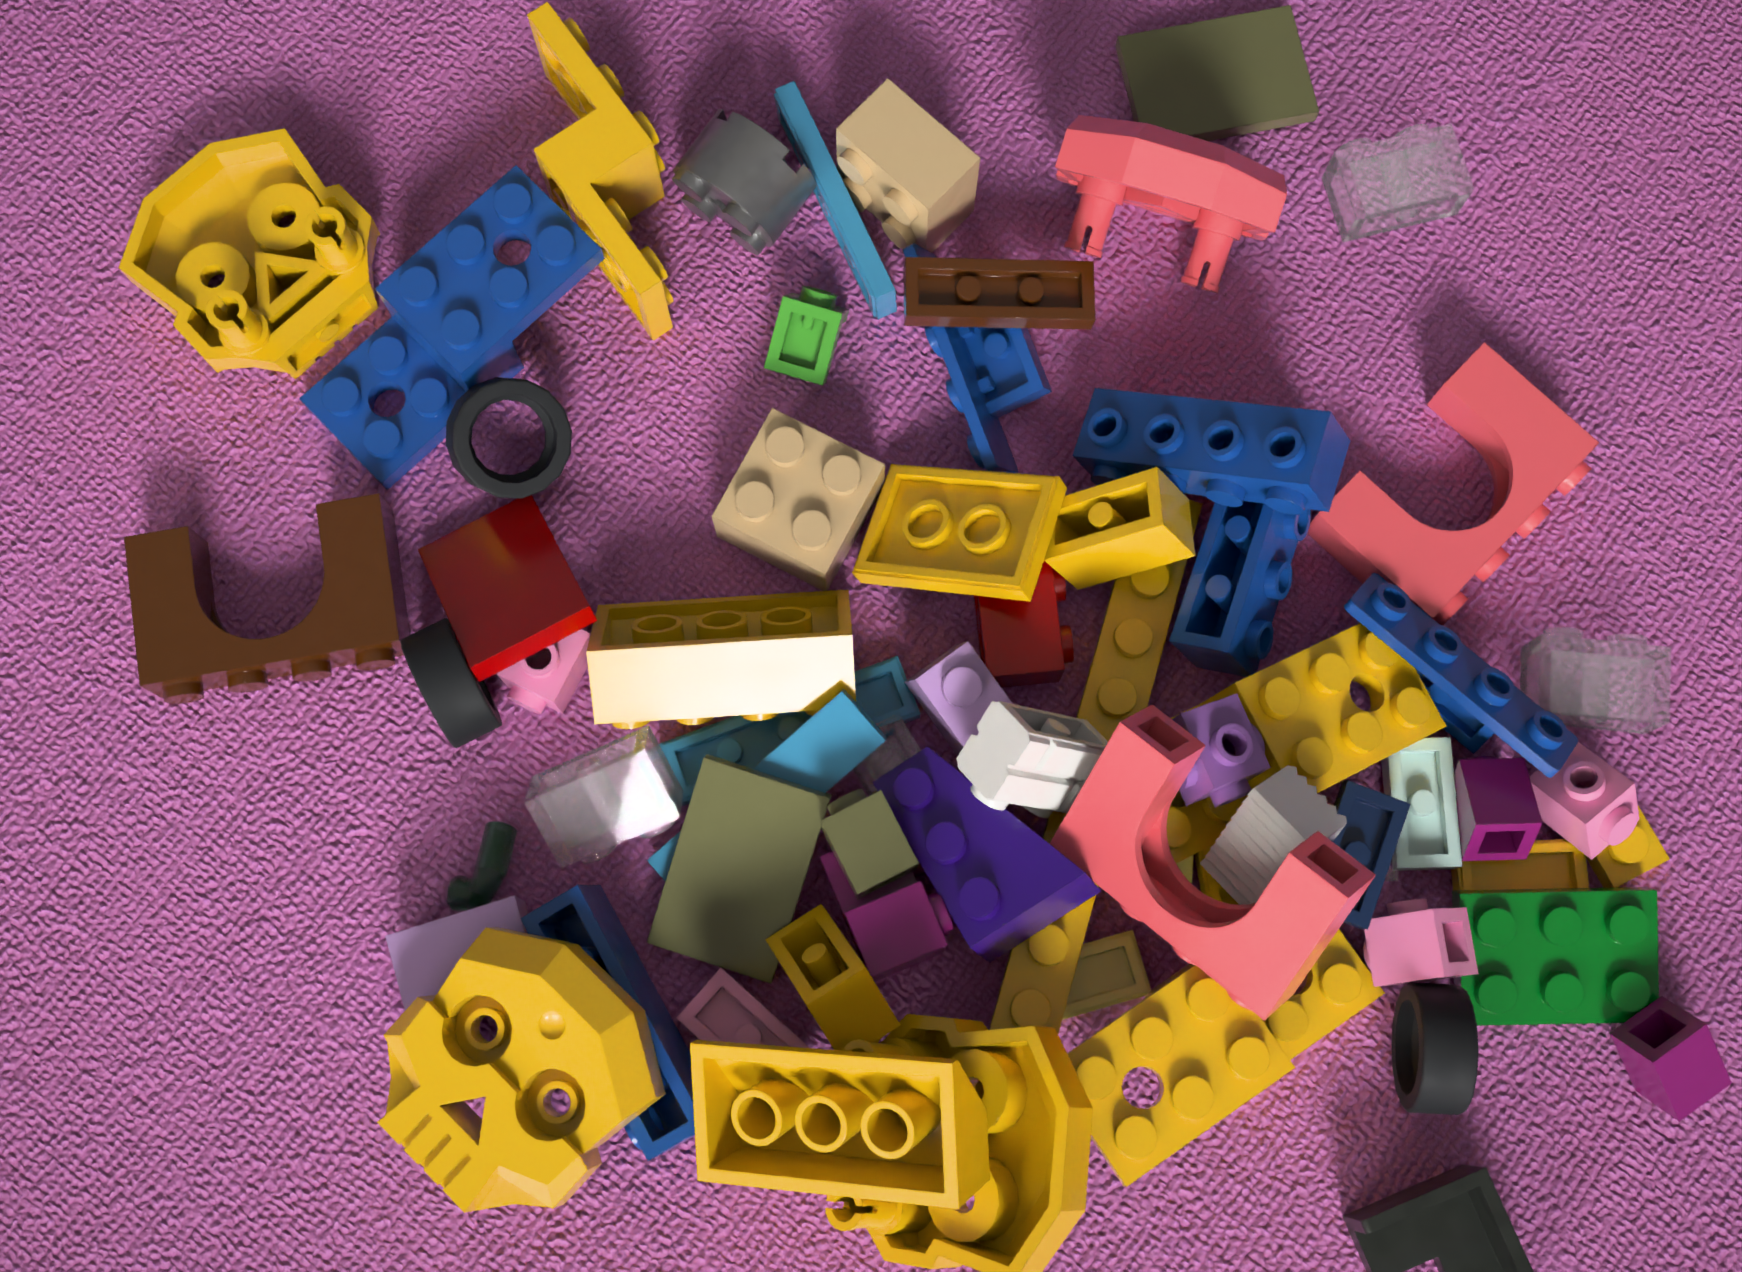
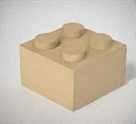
(906, 168)
(799, 499)

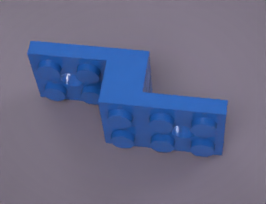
(451, 324)

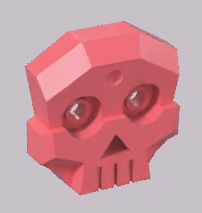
(1171, 176)

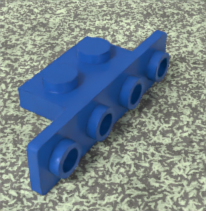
(990, 377)
(1464, 688)

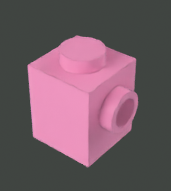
(548, 675)
(1587, 802)
(1419, 944)

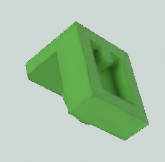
(806, 335)

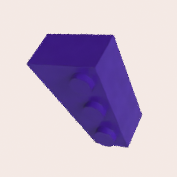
(981, 860)

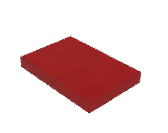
(505, 587)

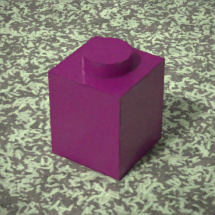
(1495, 809)
(1671, 1058)

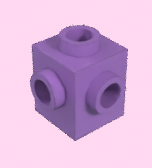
(1231, 753)

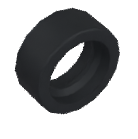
(557, 437)
(448, 684)
(1434, 1048)

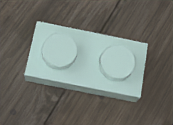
(1426, 780)

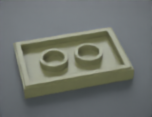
(1219, 75)
(738, 867)

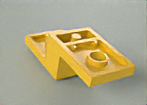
(603, 166)
(1314, 724)
(1205, 1055)

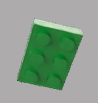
(1561, 954)

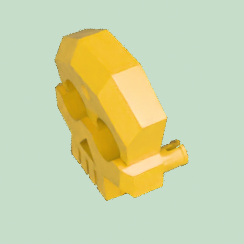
(224, 220)
(556, 1028)
(1036, 1153)

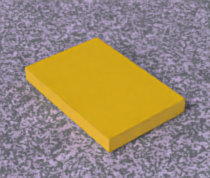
(960, 531)

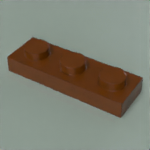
(999, 293)

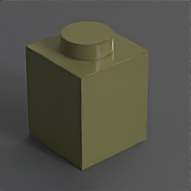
(867, 842)

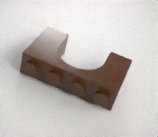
(353, 621)

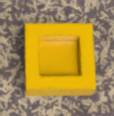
(1631, 857)

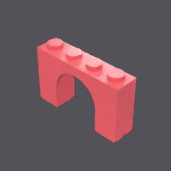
(1530, 454)
(1122, 844)

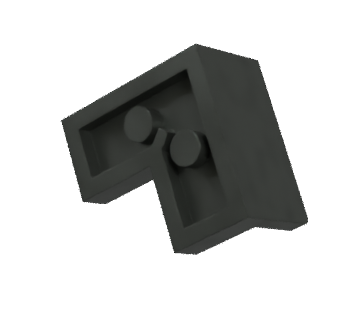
(1444, 1219)

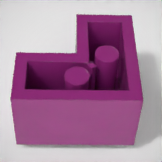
(893, 924)

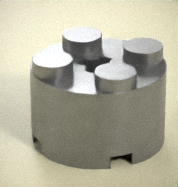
(743, 179)

